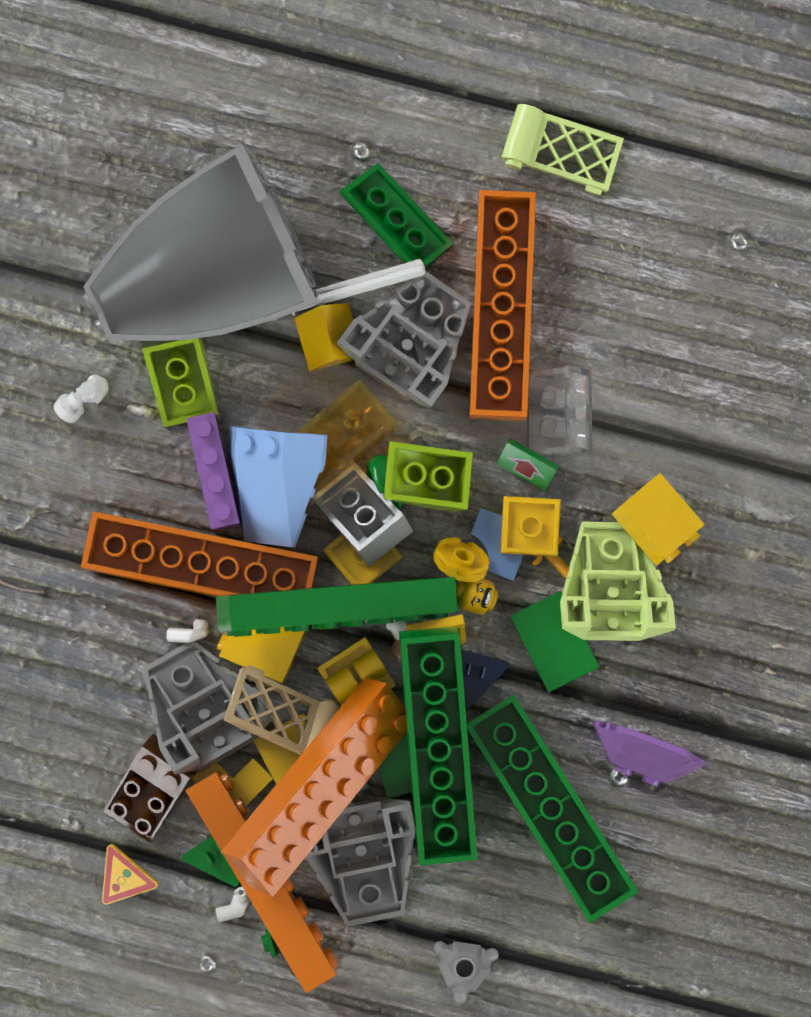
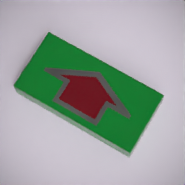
(527, 464)

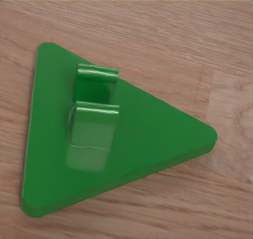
(209, 859)

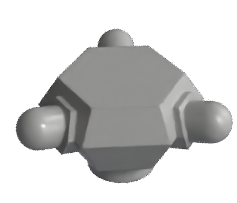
(464, 966)

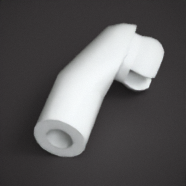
(184, 635)
(237, 907)

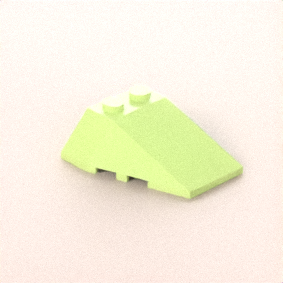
(613, 588)

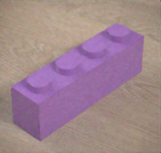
(213, 472)

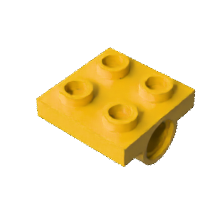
(350, 667)

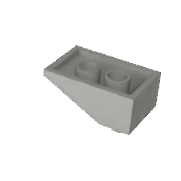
(362, 515)

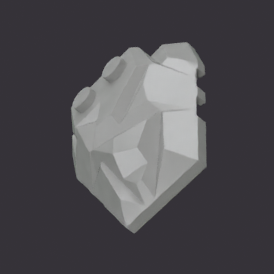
(410, 339)

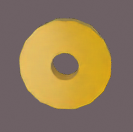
(461, 560)

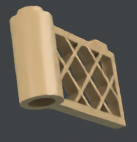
(317, 716)

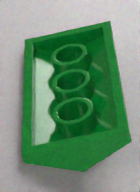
(395, 217)

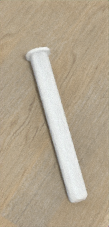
(368, 282)

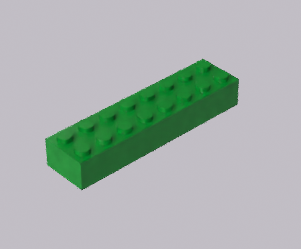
(328, 605)
(438, 745)
(551, 809)

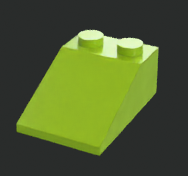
(180, 379)
(428, 477)

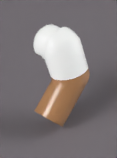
(395, 627)

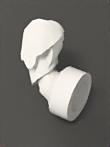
(70, 406)

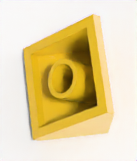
(319, 335)

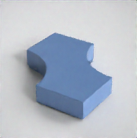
(488, 531)

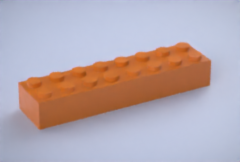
(502, 305)
(191, 559)
(317, 787)
(281, 914)

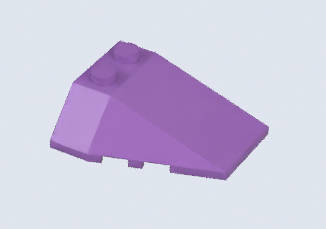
(644, 754)

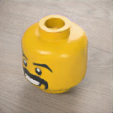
(476, 596)

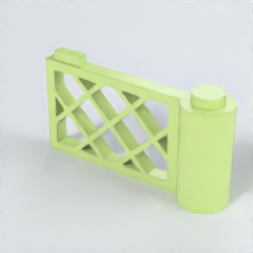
(525, 141)

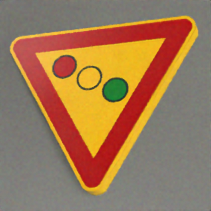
(124, 877)

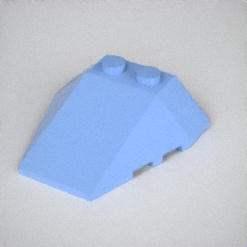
(274, 481)

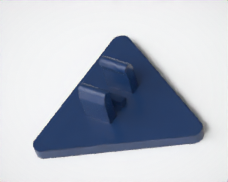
(479, 674)

